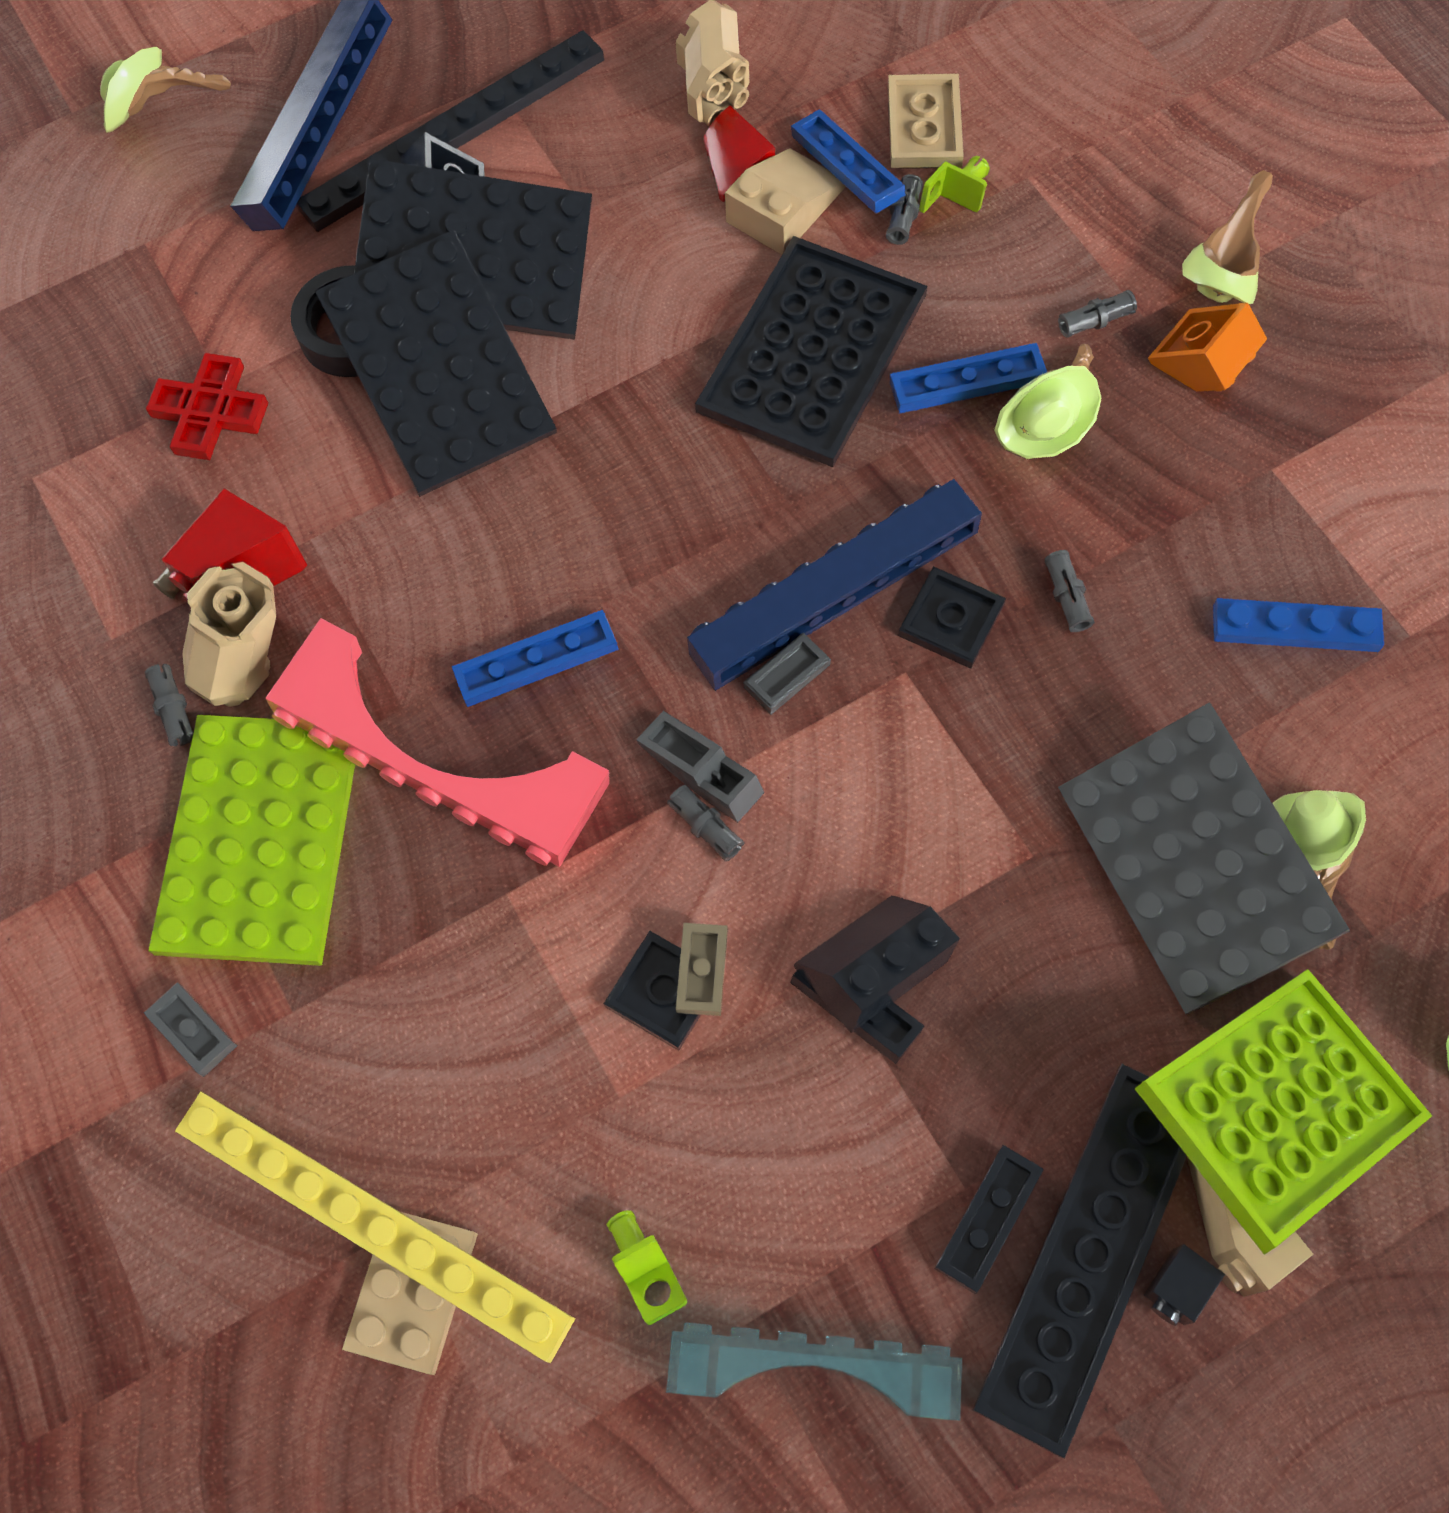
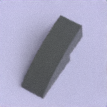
(701, 766)

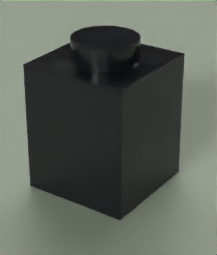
(1183, 1286)

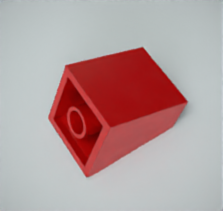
(231, 534)

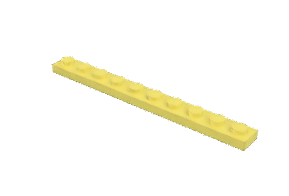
(378, 1227)

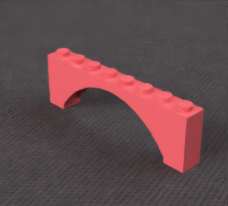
(534, 810)

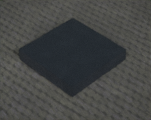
(952, 617)
(649, 992)

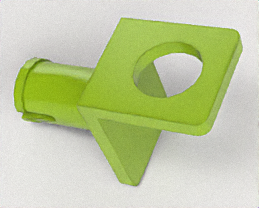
(957, 184)
(642, 1264)

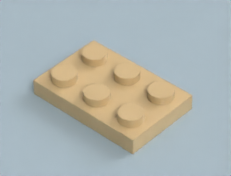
(925, 120)
(400, 1317)

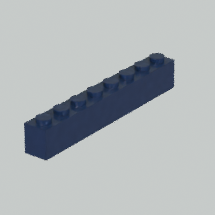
(311, 115)
(833, 583)

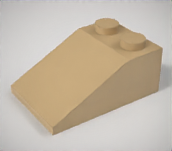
(780, 198)
(1234, 1250)

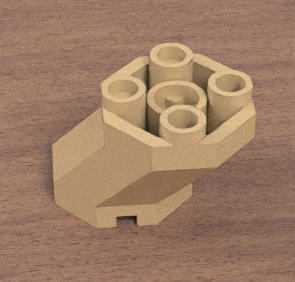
(712, 62)
(229, 634)

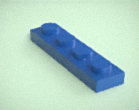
(848, 161)
(966, 377)
(1298, 625)
(535, 658)

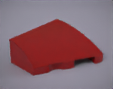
(733, 148)

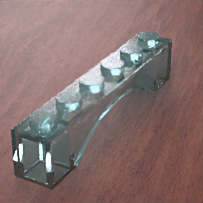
(917, 1383)

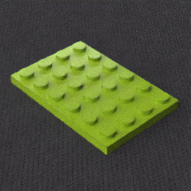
(253, 845)
(1283, 1108)

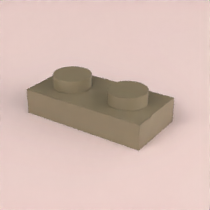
(702, 969)

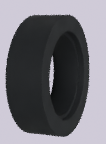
(304, 319)

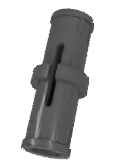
(901, 223)
(1097, 313)
(1061, 569)
(169, 704)
(705, 822)

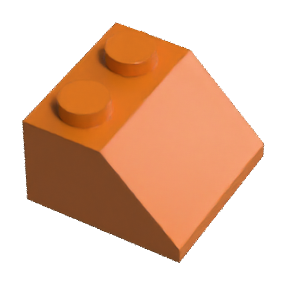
(1210, 346)

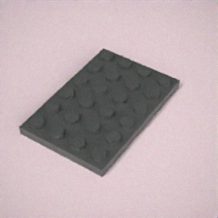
(1202, 859)

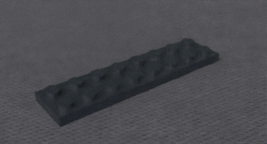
(1084, 1272)

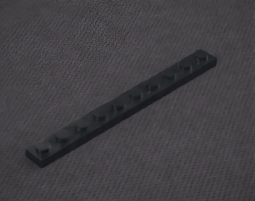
(460, 123)

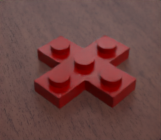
(207, 406)

